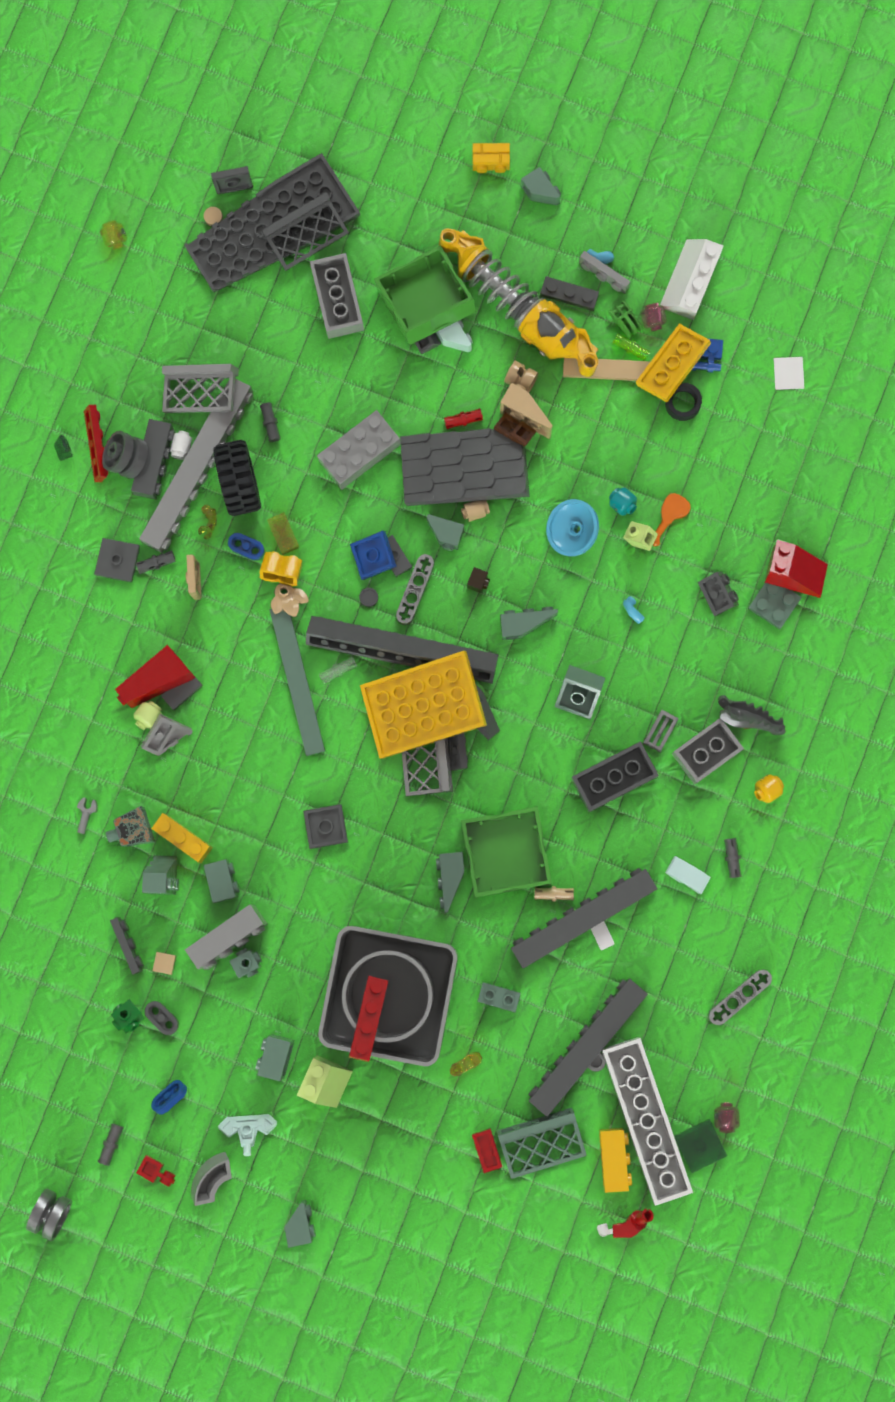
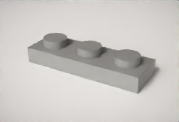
(604, 272)

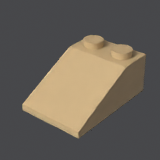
(521, 406)

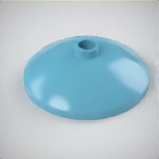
(563, 527)

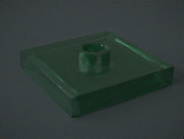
(700, 1145)

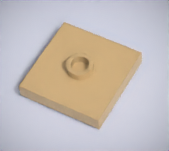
(193, 577)

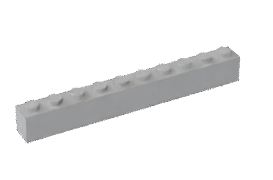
(194, 470)

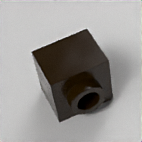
(478, 580)

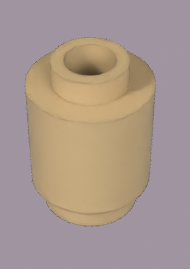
(475, 510)

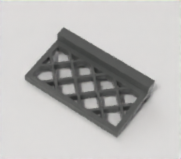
(293, 219)

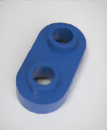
(246, 547)
(169, 1097)

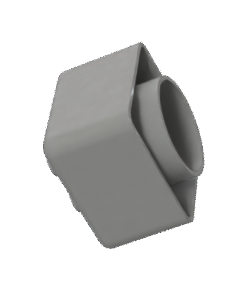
(415, 998)

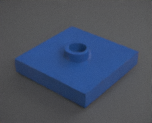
(373, 555)

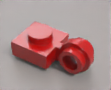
(151, 1169)

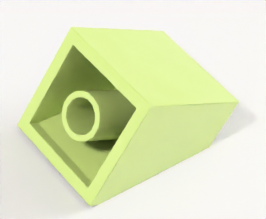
(324, 1082)

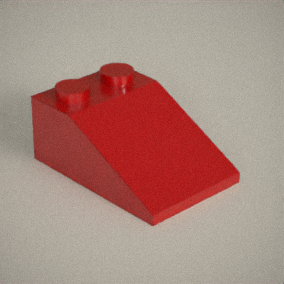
(796, 569)

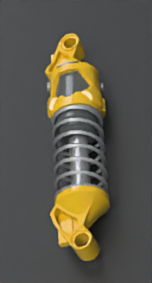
(535, 318)

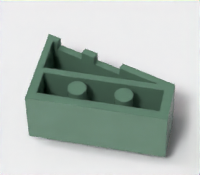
(161, 876)

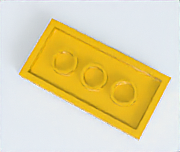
(673, 362)

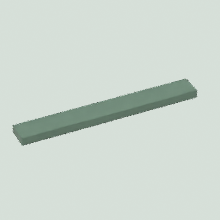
(297, 683)

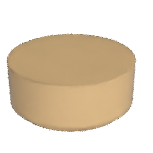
(212, 215)

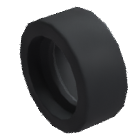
(684, 416)

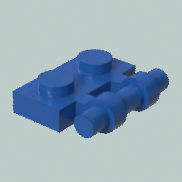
(713, 352)

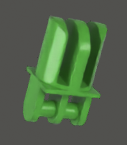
(626, 321)

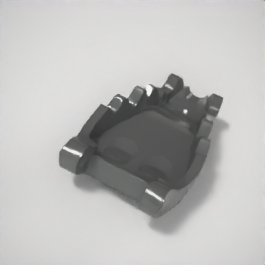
(746, 716)

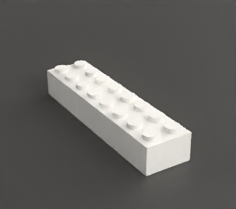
(647, 1121)

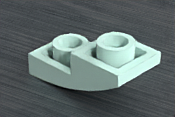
(687, 874)

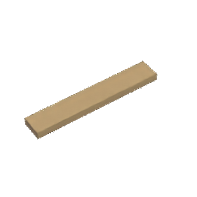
(607, 369)

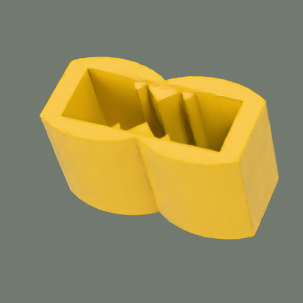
(281, 568)

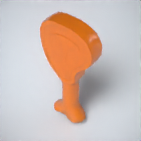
(673, 508)

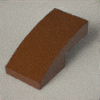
(515, 430)

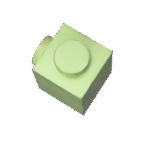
(640, 536)

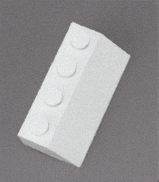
(691, 277)

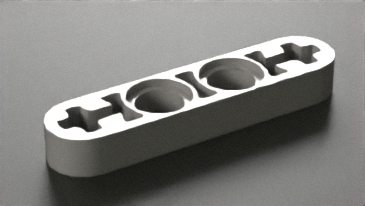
(417, 590)
(738, 995)

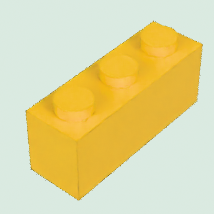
(182, 838)
(615, 1160)

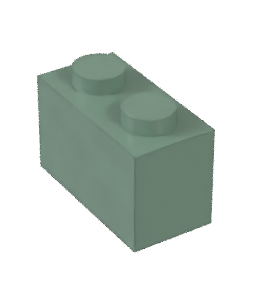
(221, 881)

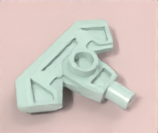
(247, 1128)

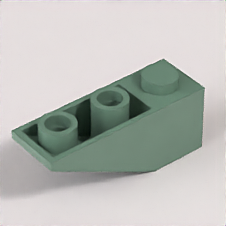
(520, 624)
(451, 874)

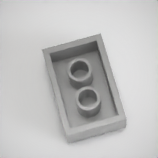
(707, 751)

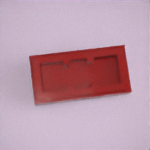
(487, 1150)

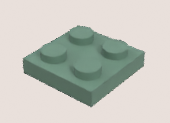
(774, 604)

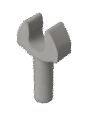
(85, 813)

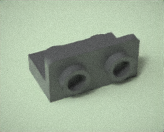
(718, 593)

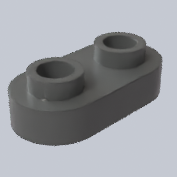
(161, 1018)

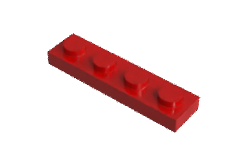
(95, 437)
(368, 1018)

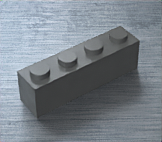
(158, 439)

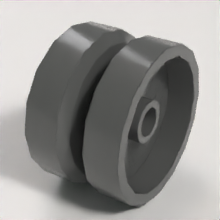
(124, 454)

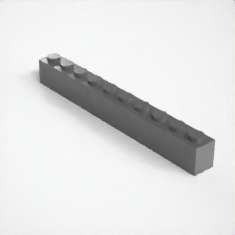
(393, 646)

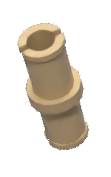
(554, 893)

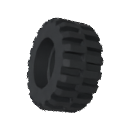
(237, 477)

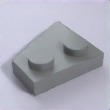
(164, 734)

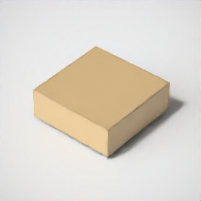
(164, 963)

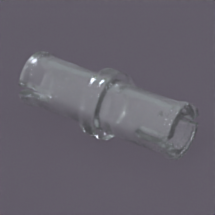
(338, 670)

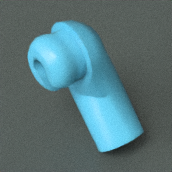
(605, 257)
(632, 612)

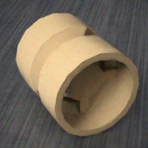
(519, 375)

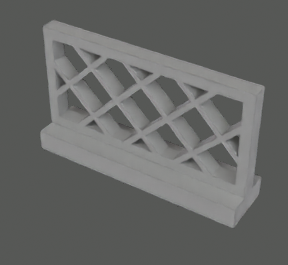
(201, 372)
(443, 767)

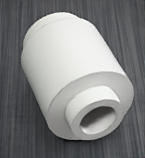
(180, 445)

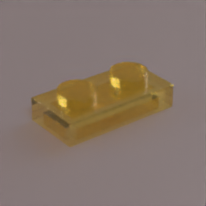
(283, 533)

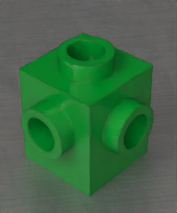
(126, 1017)

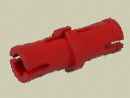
(463, 418)

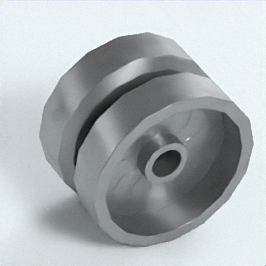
(49, 1214)

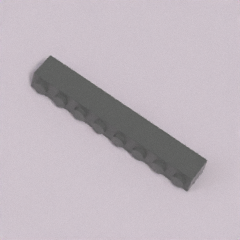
(584, 918)
(587, 1047)

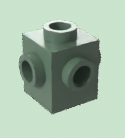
(239, 963)

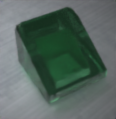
(62, 448)

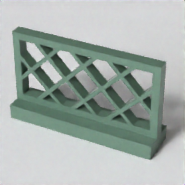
(537, 1126)

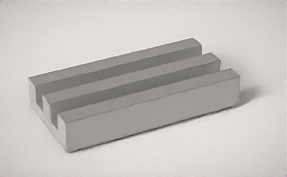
(668, 716)

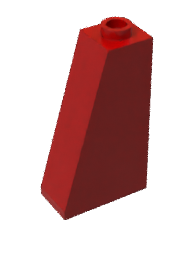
(154, 678)

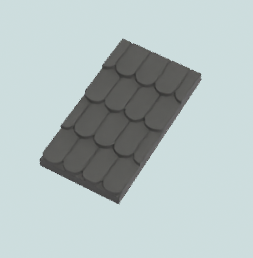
(462, 467)

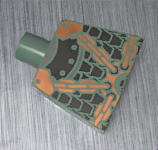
(132, 829)

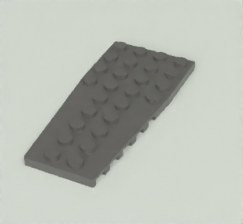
(237, 243)

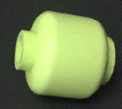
(147, 715)

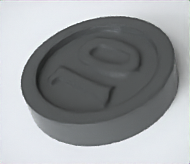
(368, 597)

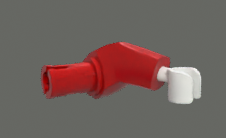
(633, 1225)

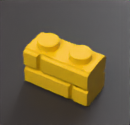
(491, 157)

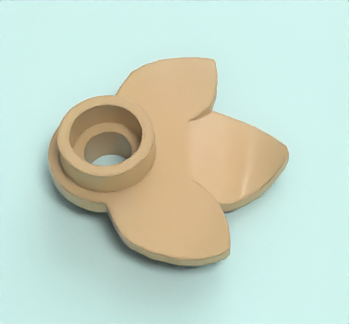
(288, 602)

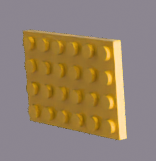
(423, 705)

